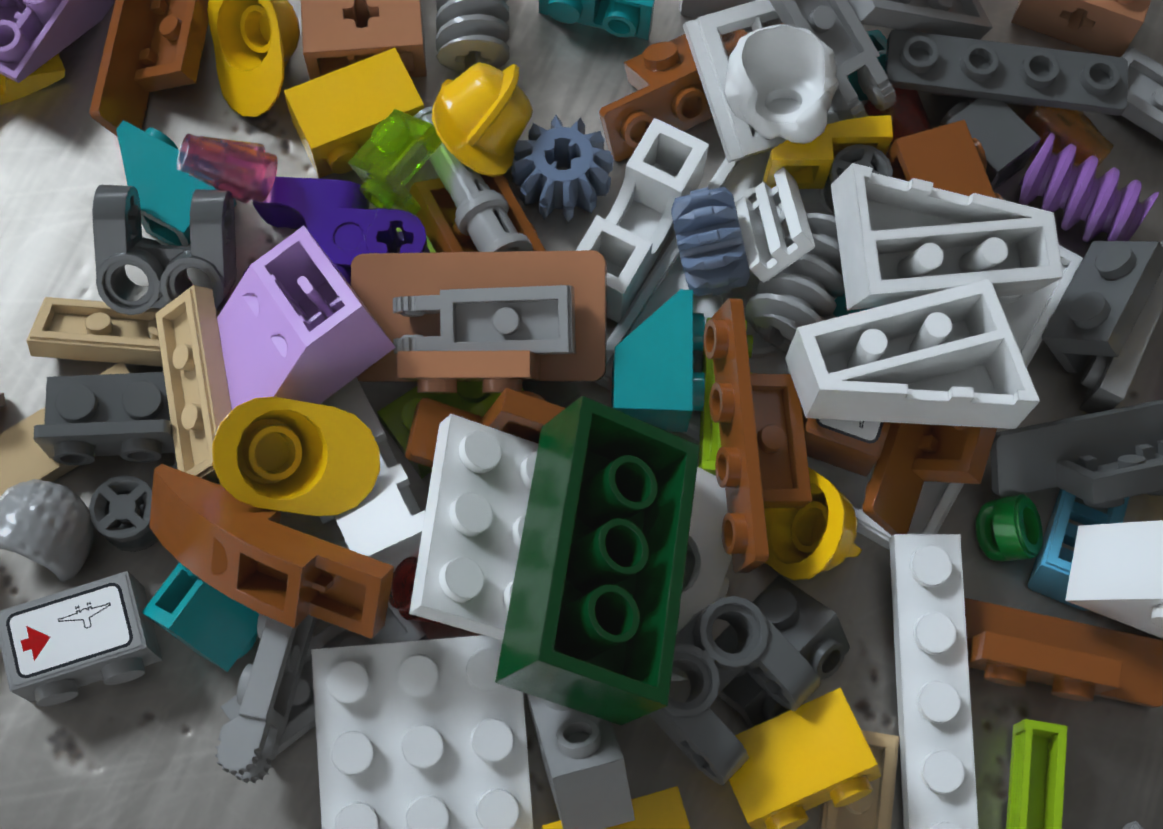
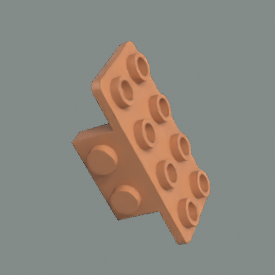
(384, 276)

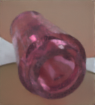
(229, 166)

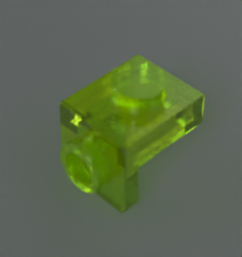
(392, 158)

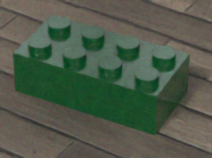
(601, 565)

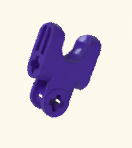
(340, 219)

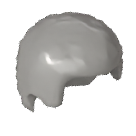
(46, 526)

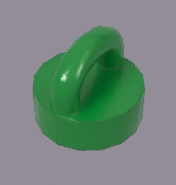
(1015, 528)

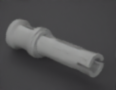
(479, 210)

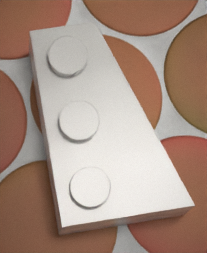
(919, 240)
(916, 363)
(388, 519)
(1120, 573)

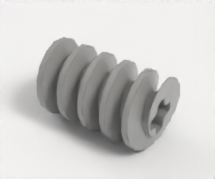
(472, 33)
(801, 290)

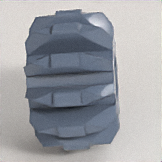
(568, 148)
(710, 241)

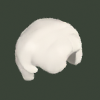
(782, 82)

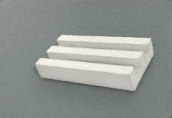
(764, 207)

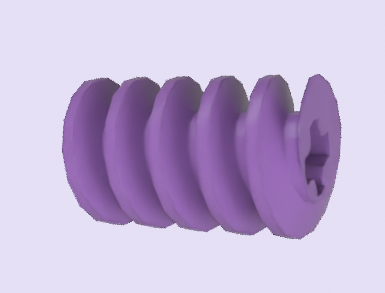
(1083, 194)

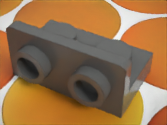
(106, 418)

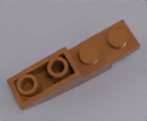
(264, 562)

